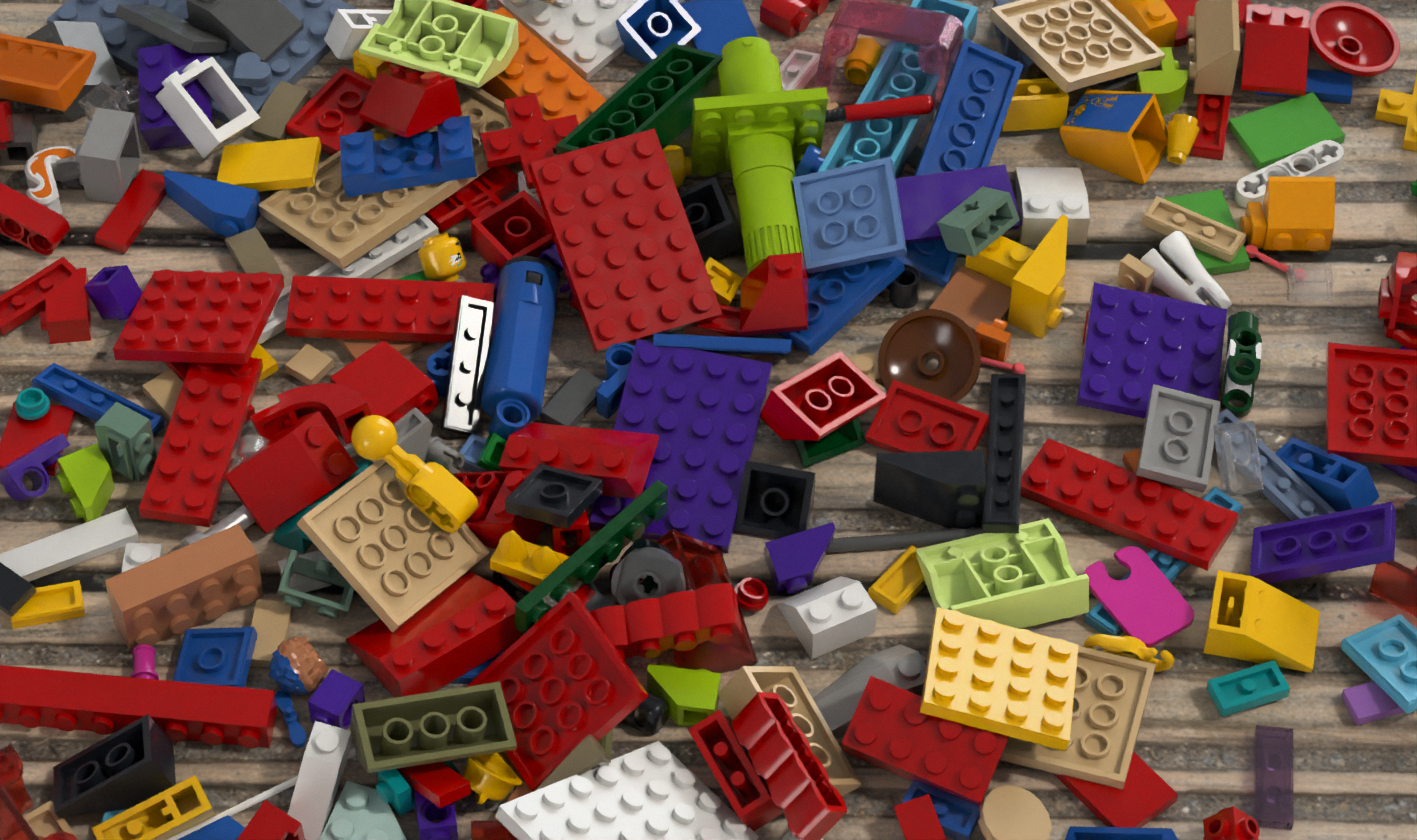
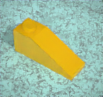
(160, 815)

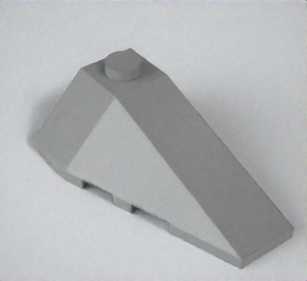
(894, 665)

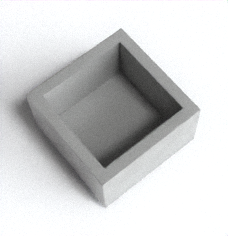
(109, 155)

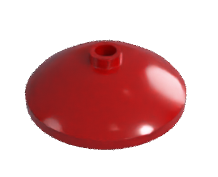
(1353, 38)

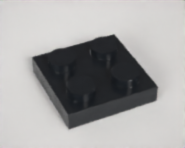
(554, 496)

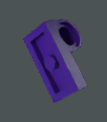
(31, 466)

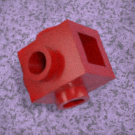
(1230, 825)

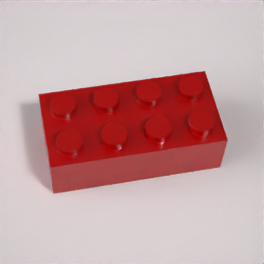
(922, 747)

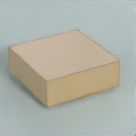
(309, 365)

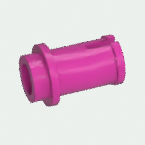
(144, 662)

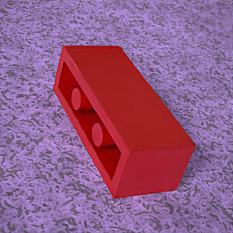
(734, 771)

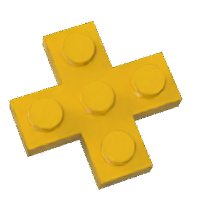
(1402, 110)

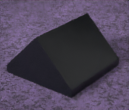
(775, 500)

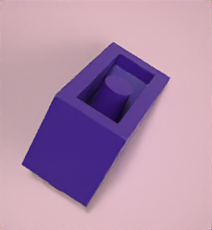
(797, 557)

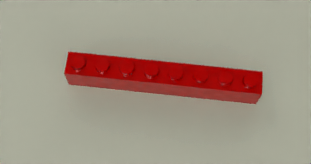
(112, 702)

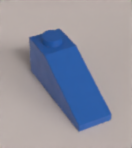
(216, 204)
(1333, 477)

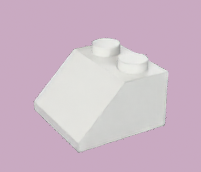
(830, 615)

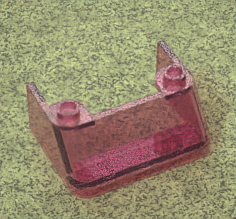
(935, 33)

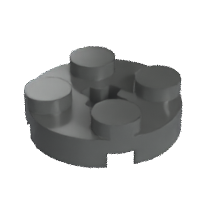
(638, 565)

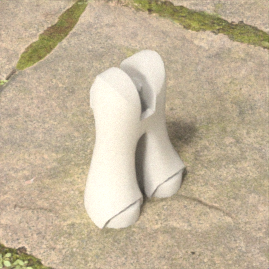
(1180, 253)

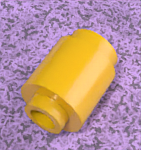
(862, 61)

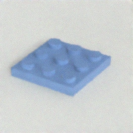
(849, 215)

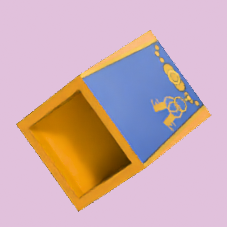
(1117, 132)

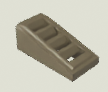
(583, 758)

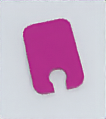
(1143, 603)

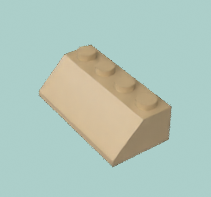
(805, 714)

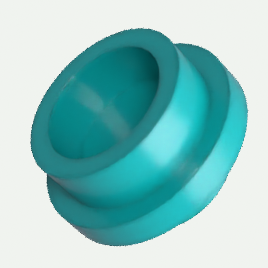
(32, 404)

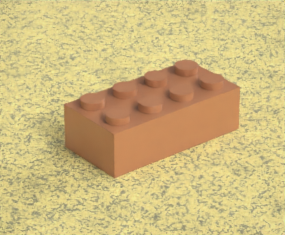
(185, 588)

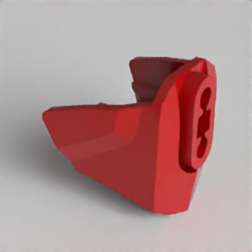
(1396, 300)

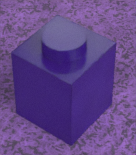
(114, 292)

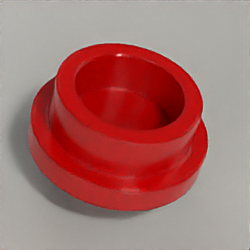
(751, 594)

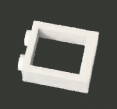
(192, 119)

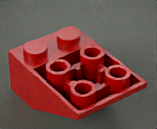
(490, 518)

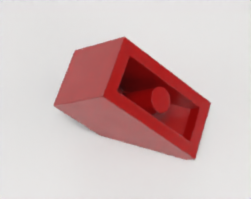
(68, 310)

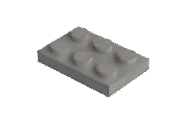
(1178, 438)

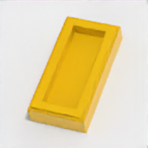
(899, 582)
(51, 605)

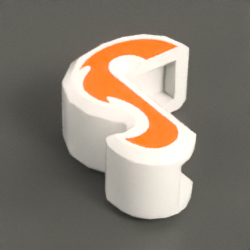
(47, 167)

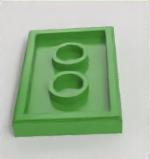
(1284, 129)
(1213, 206)

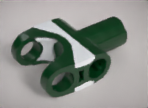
(1242, 362)

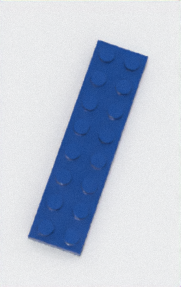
(963, 136)

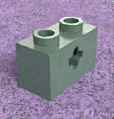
(978, 221)

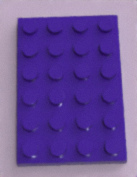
(706, 427)

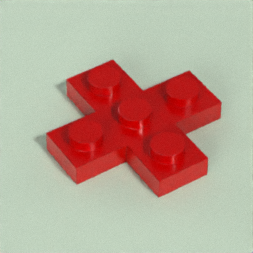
(528, 135)
(474, 198)

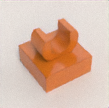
(994, 340)

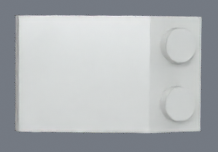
(1045, 196)

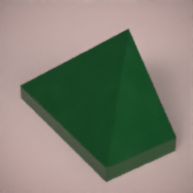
(835, 443)

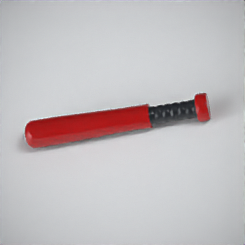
(883, 109)

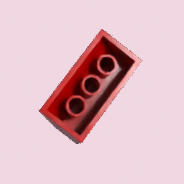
(610, 455)

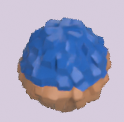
(297, 666)

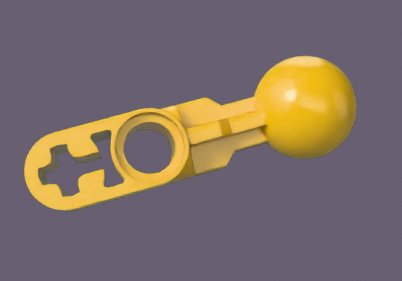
(427, 484)

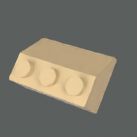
(1213, 46)

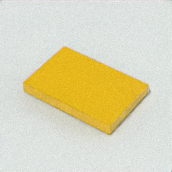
(271, 164)

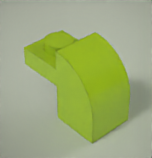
(1166, 82)

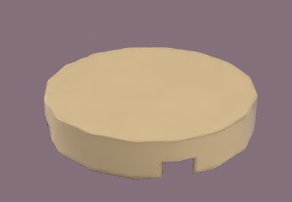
(1013, 815)

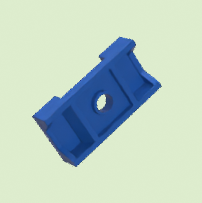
(381, 166)

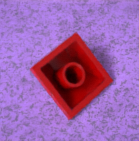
(775, 296)

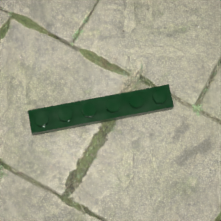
(593, 555)

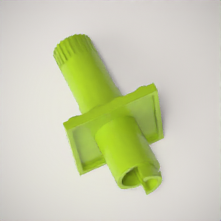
(759, 138)

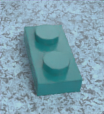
(1248, 688)

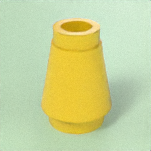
(1181, 137)

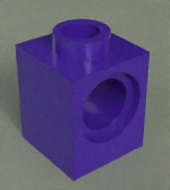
(334, 700)
(428, 812)

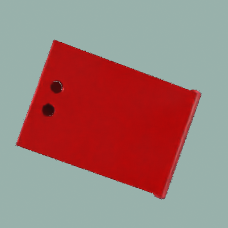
(24, 434)

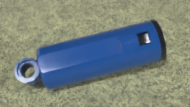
(519, 344)

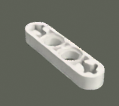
(1309, 156)

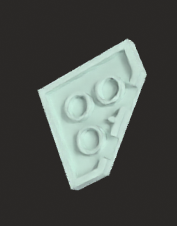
(361, 816)

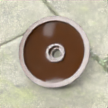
(925, 337)

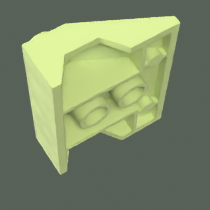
(445, 39)
(1006, 576)

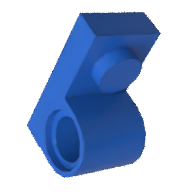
(610, 391)

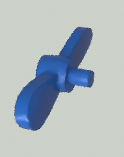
(290, 719)

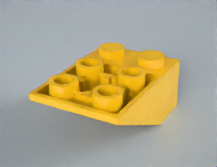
(1260, 623)

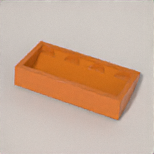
(42, 72)

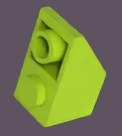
(87, 480)
(689, 692)

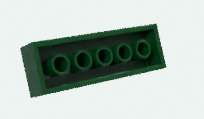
(654, 98)

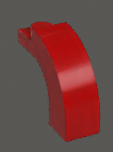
(337, 403)

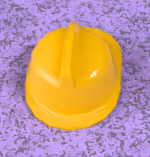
(491, 776)

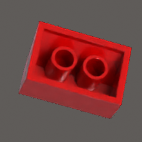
(410, 100)
(820, 400)

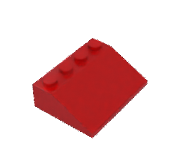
(441, 640)

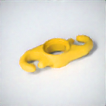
(1119, 645)

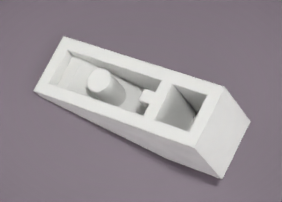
(351, 28)
(319, 777)

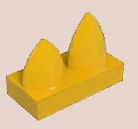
(525, 559)

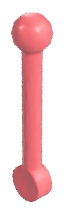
(1253, 252)
(1017, 368)

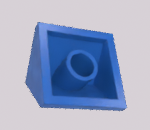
(653, 26)

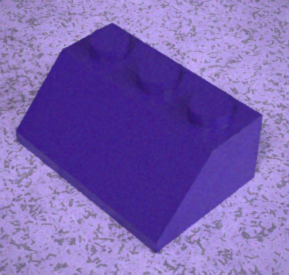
(154, 67)

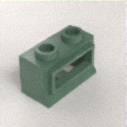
(137, 448)
(319, 571)

